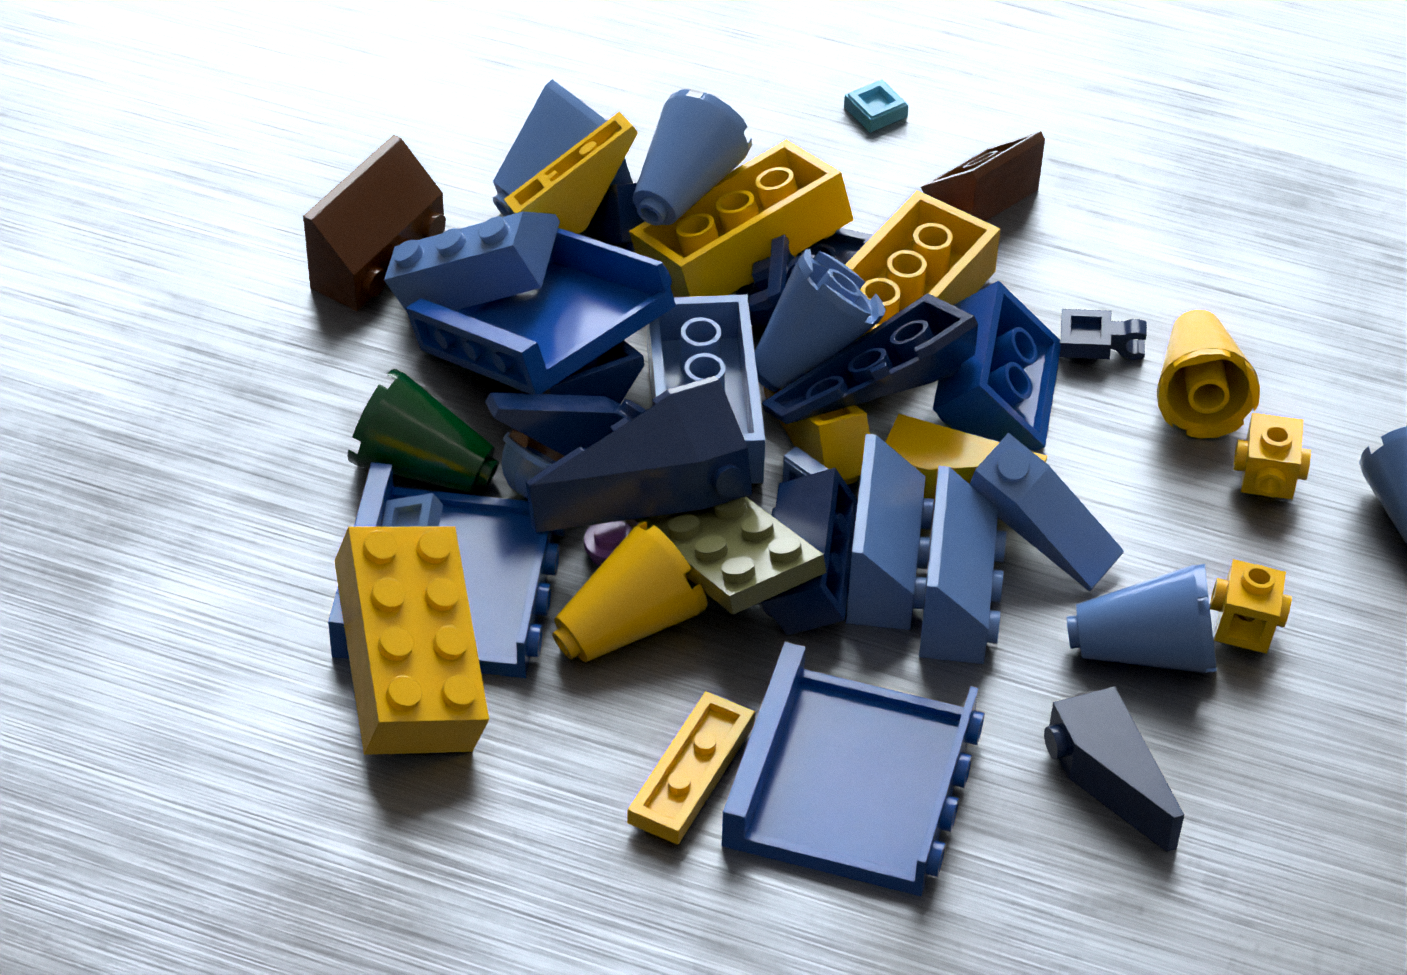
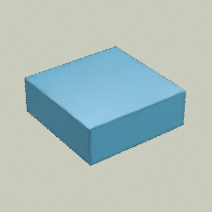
(876, 105)

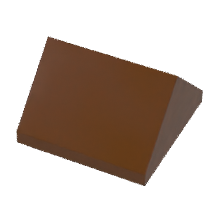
(992, 178)

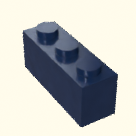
(824, 515)

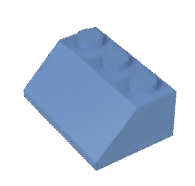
(474, 262)
(888, 540)
(961, 573)

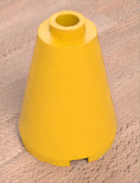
(1205, 378)
(629, 597)

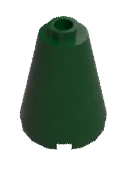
(421, 438)

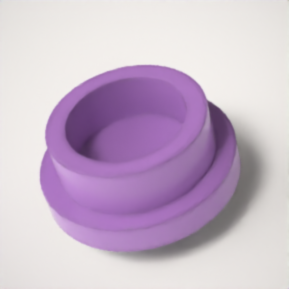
(603, 538)

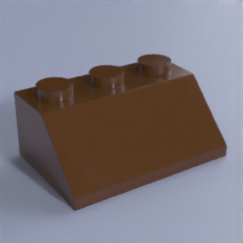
(364, 218)

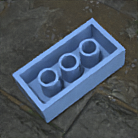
(707, 340)

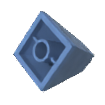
(550, 130)

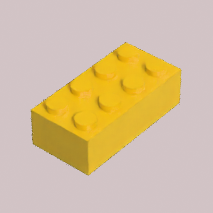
(734, 223)
(924, 252)
(410, 640)

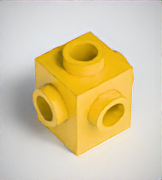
(1272, 456)
(1250, 605)

